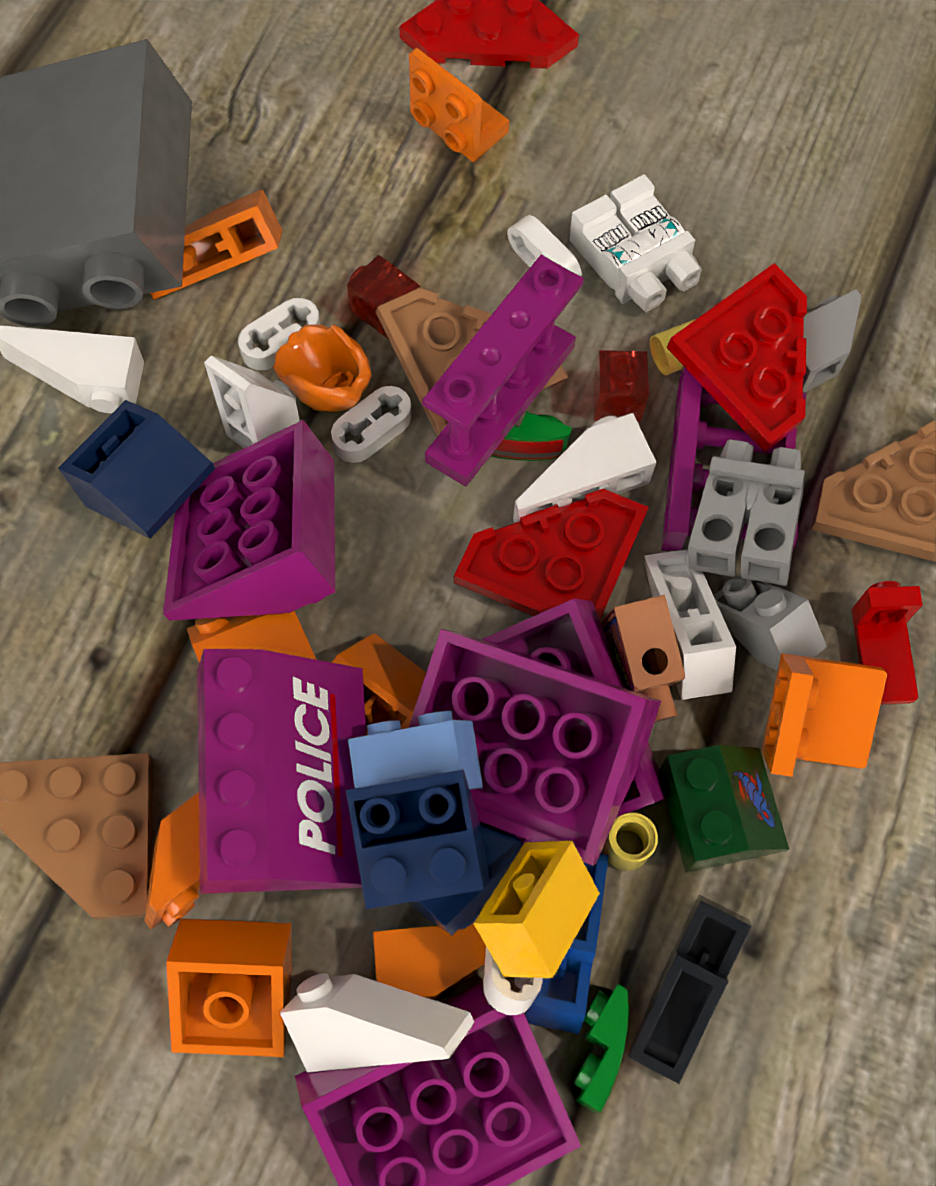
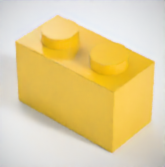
(537, 909)

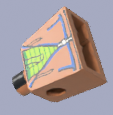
(646, 634)

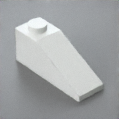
(85, 366)
(250, 402)
(605, 456)
(698, 624)
(369, 1023)

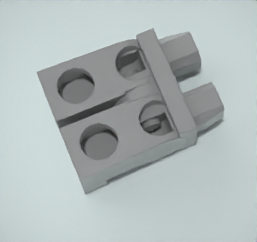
(753, 495)

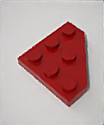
(490, 32)
(752, 355)
(555, 554)

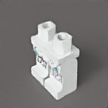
(635, 244)

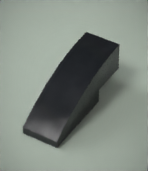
(689, 989)

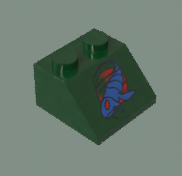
(722, 806)

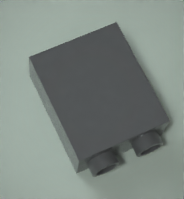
(91, 183)

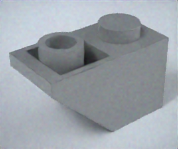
(829, 337)
(769, 620)

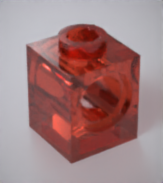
(375, 286)
(620, 384)

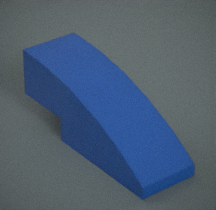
(564, 997)

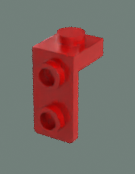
(883, 636)

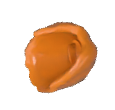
(323, 368)

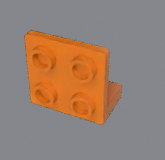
(452, 108)
(822, 713)

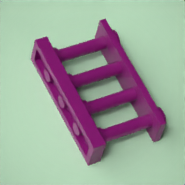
(501, 370)
(685, 474)

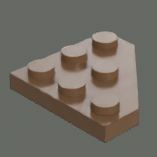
(430, 336)
(885, 498)
(85, 826)

